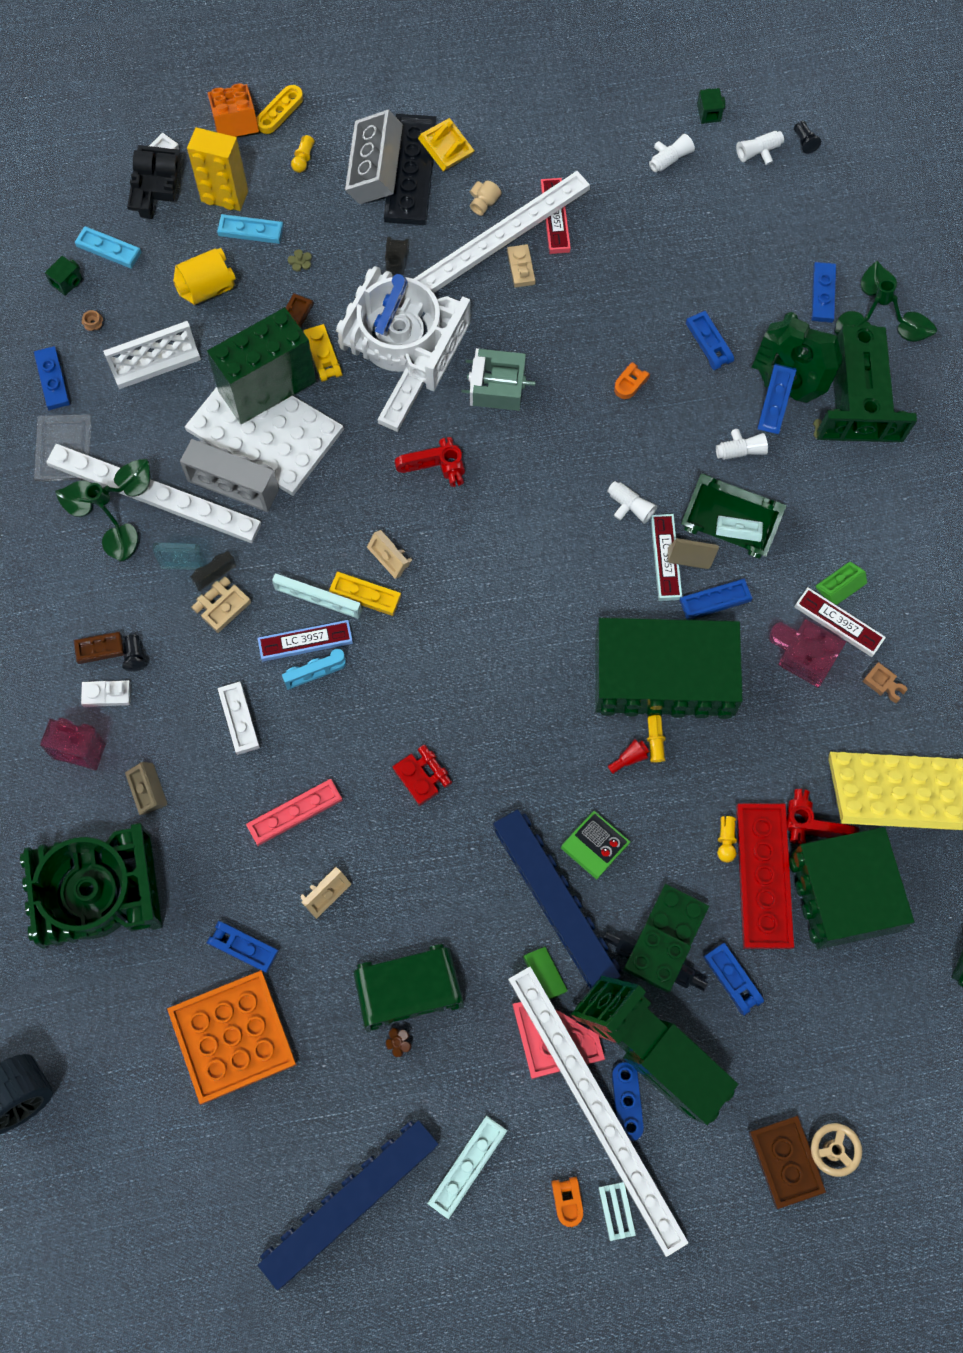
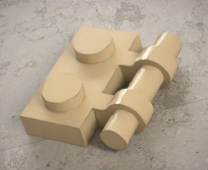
(225, 608)

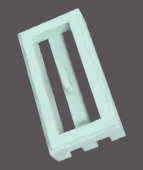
(739, 528)
(631, 1232)

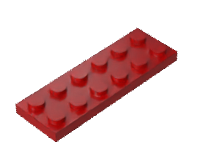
(764, 876)

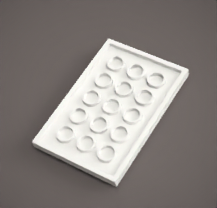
(285, 437)

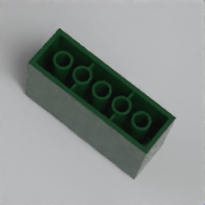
(668, 667)

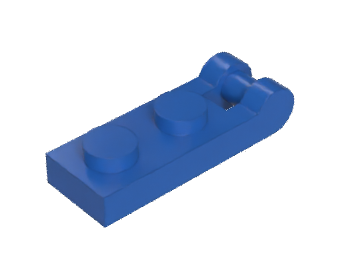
(391, 304)
(709, 340)
(243, 947)
(733, 978)

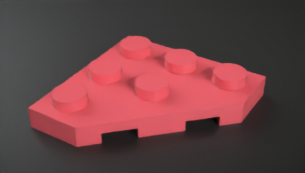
(537, 1055)

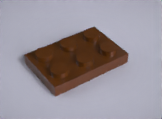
(787, 1162)

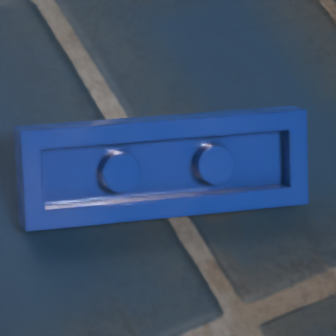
(776, 398)

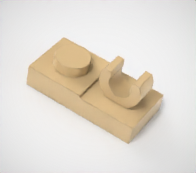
(521, 265)
(388, 554)
(325, 893)

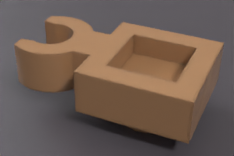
(881, 681)

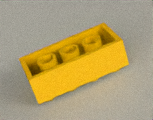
(218, 169)

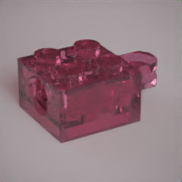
(807, 651)
(73, 743)

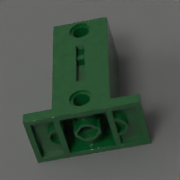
(864, 391)

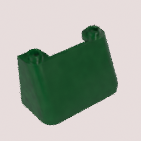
(718, 498)
(407, 987)

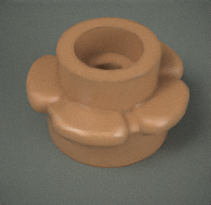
(90, 316)

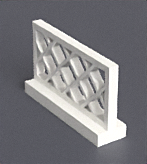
(159, 361)

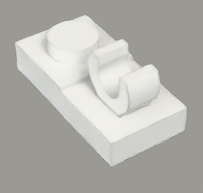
(105, 693)

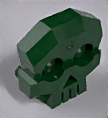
(814, 367)

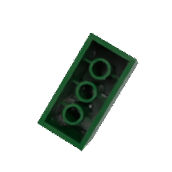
(262, 365)
(850, 888)

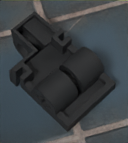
(152, 178)

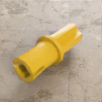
(656, 738)

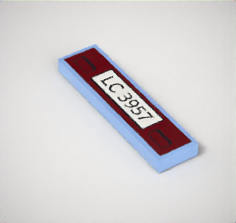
(305, 640)

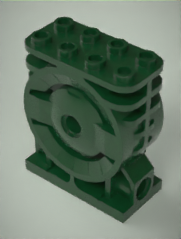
(48, 867)

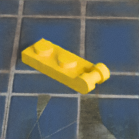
(322, 352)

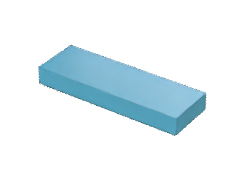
(250, 229)
(108, 247)

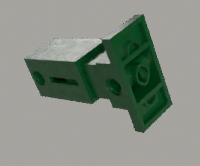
(656, 1048)

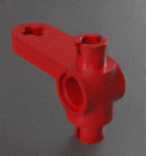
(435, 457)
(802, 806)

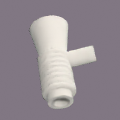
(760, 145)
(670, 154)
(741, 447)
(630, 501)

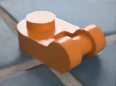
(626, 386)
(568, 1211)

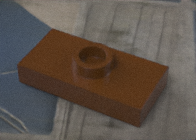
(299, 308)
(98, 647)

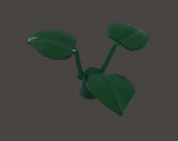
(883, 284)
(80, 495)

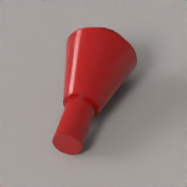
(634, 753)

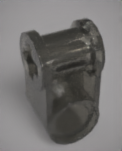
(396, 255)

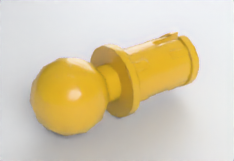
(302, 154)
(726, 851)

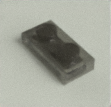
(208, 574)

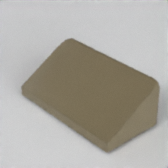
(692, 553)
(146, 788)

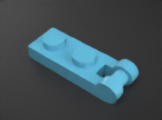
(314, 669)

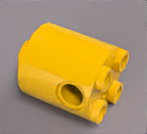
(203, 277)

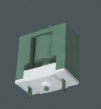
(503, 387)

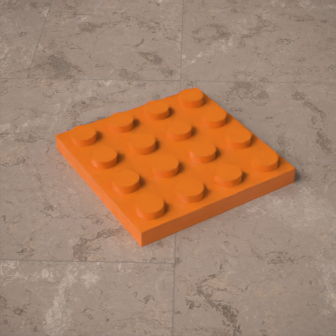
(231, 1037)

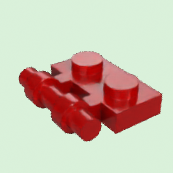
(416, 780)

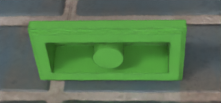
(842, 583)
(545, 972)

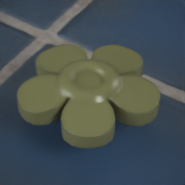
(300, 260)

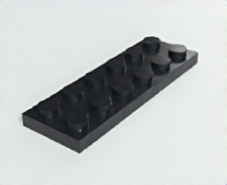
(413, 173)

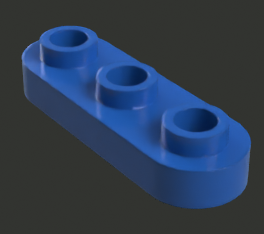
(623, 1089)

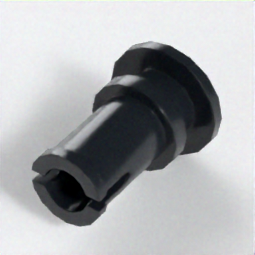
(809, 140)
(133, 658)

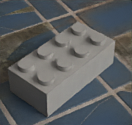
(374, 157)
(229, 474)

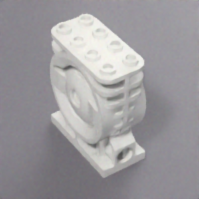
(422, 354)

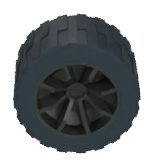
(22, 1091)

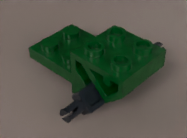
(664, 942)

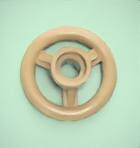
(826, 1152)

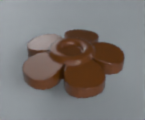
(398, 1042)

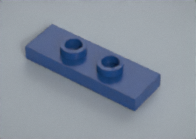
(823, 292)
(51, 378)
(715, 599)

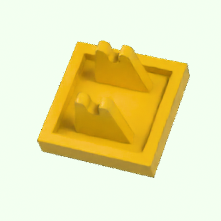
(446, 144)

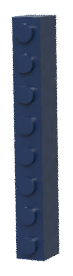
(554, 898)
(347, 1205)

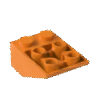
(233, 110)

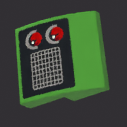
(595, 845)

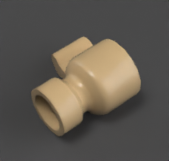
(485, 194)

